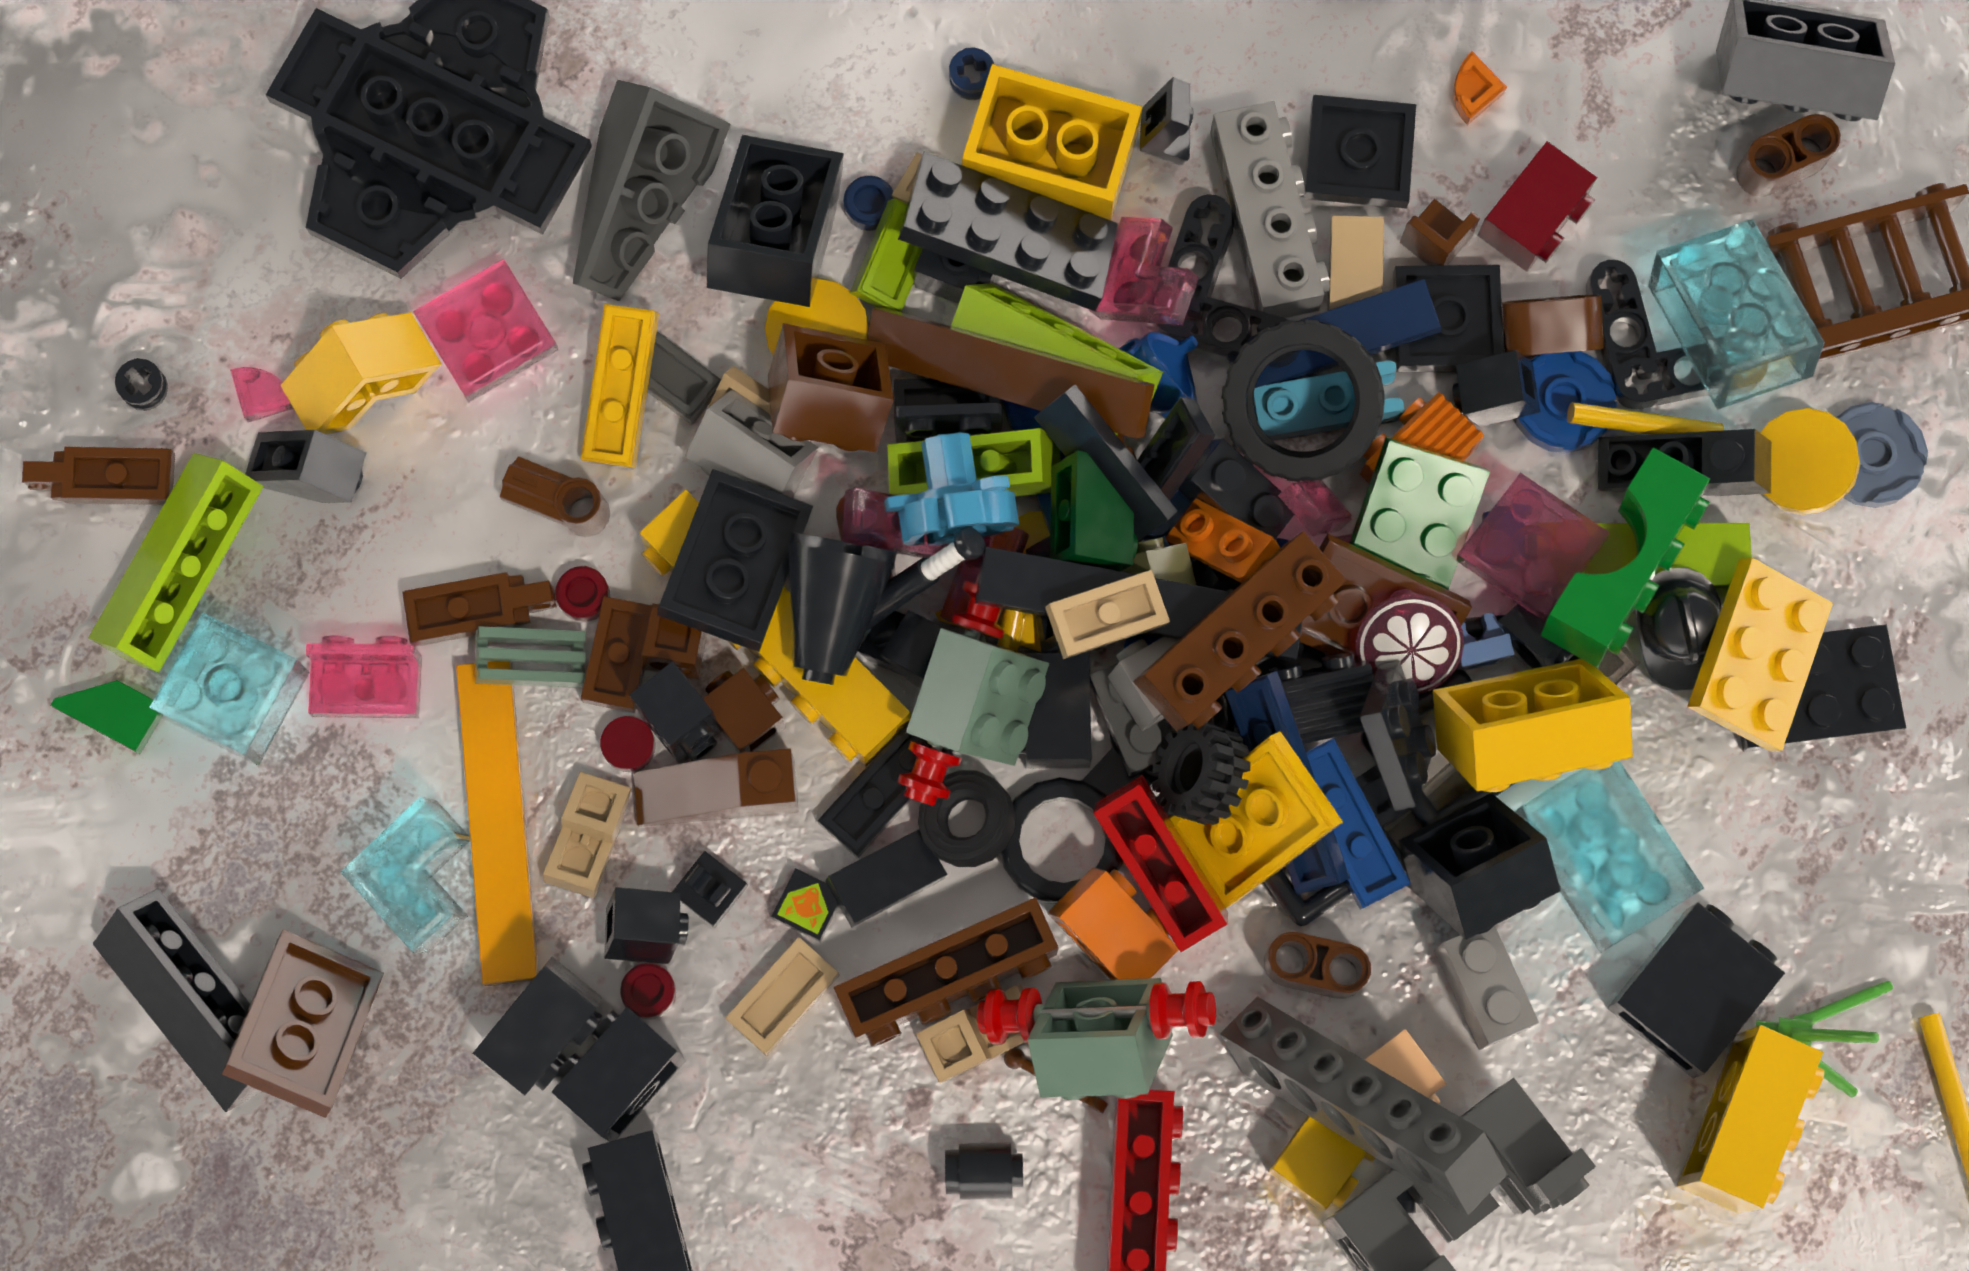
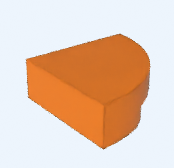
(1475, 88)

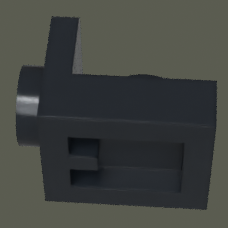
(1167, 123)

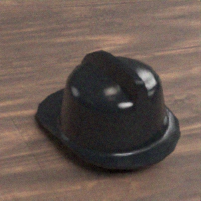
(1678, 627)

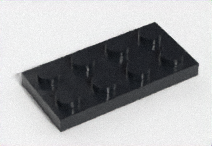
(1008, 231)

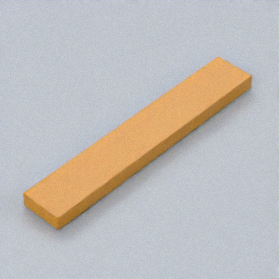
(497, 828)

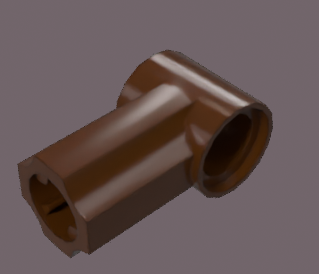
(553, 495)

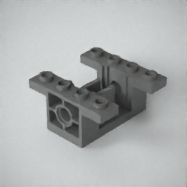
(1540, 1176)

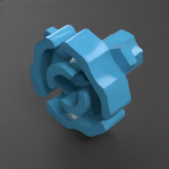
(953, 496)

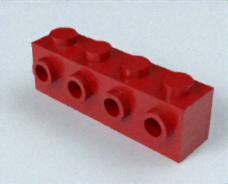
(1143, 1182)

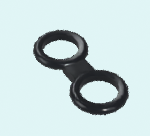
(1100, 782)

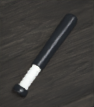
(926, 572)

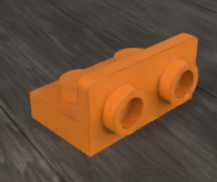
(1222, 541)

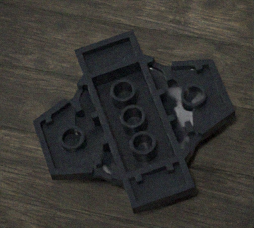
(427, 126)

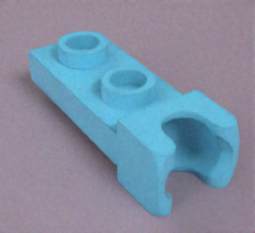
(1316, 404)

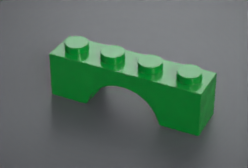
(1596, 606)

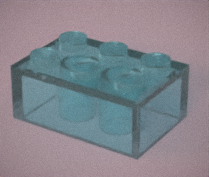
(1735, 314)
(1610, 853)

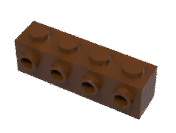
(1240, 632)
(946, 971)

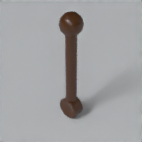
(1016, 1059)

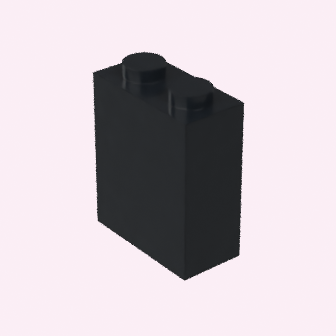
(1697, 989)

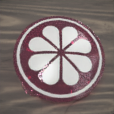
(1417, 633)

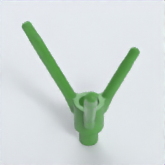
(1801, 1029)

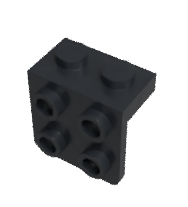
(938, 408)

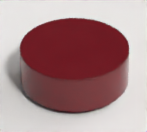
(581, 593)
(627, 744)
(648, 990)

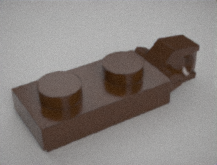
(104, 475)
(462, 606)

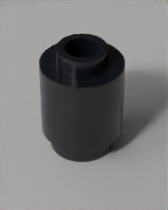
(983, 1171)

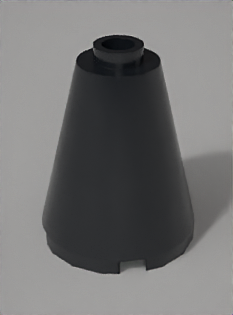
(832, 601)

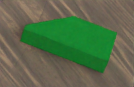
(114, 712)

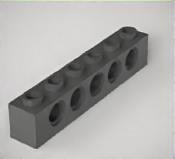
(1365, 1105)

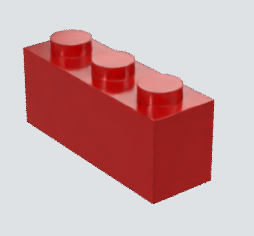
(1161, 863)

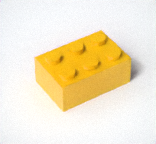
(1053, 139)
(1533, 725)
(1752, 1120)

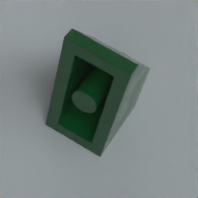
(1089, 517)

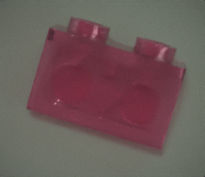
(364, 678)

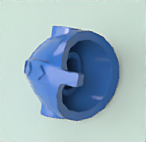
(1172, 359)

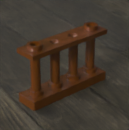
(1868, 323)

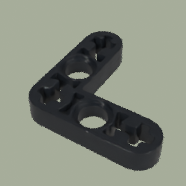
(1218, 237)
(1642, 356)

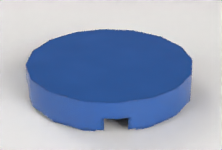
(1560, 381)

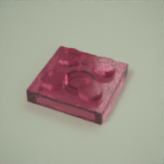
(486, 330)
(1532, 546)

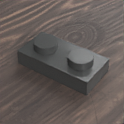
(1135, 746)

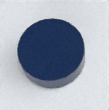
(866, 201)

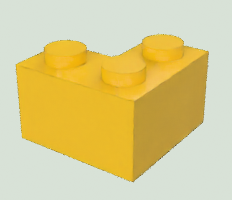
(357, 367)

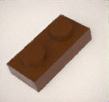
(616, 655)

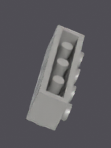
(1267, 210)

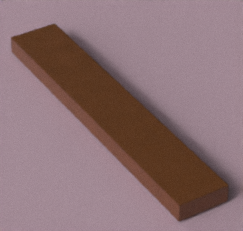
(1007, 369)

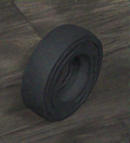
(992, 836)

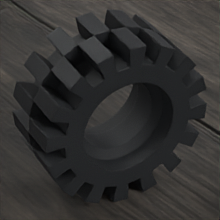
(1201, 773)

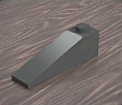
(642, 173)

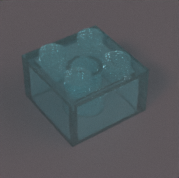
(230, 689)

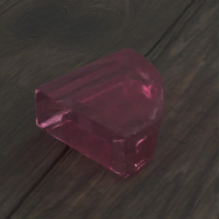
(259, 393)

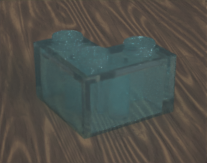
(399, 871)

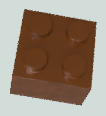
(829, 388)

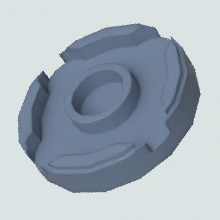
(1889, 454)

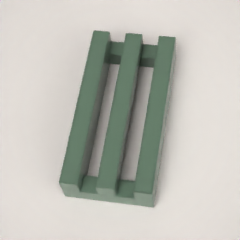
(575, 657)

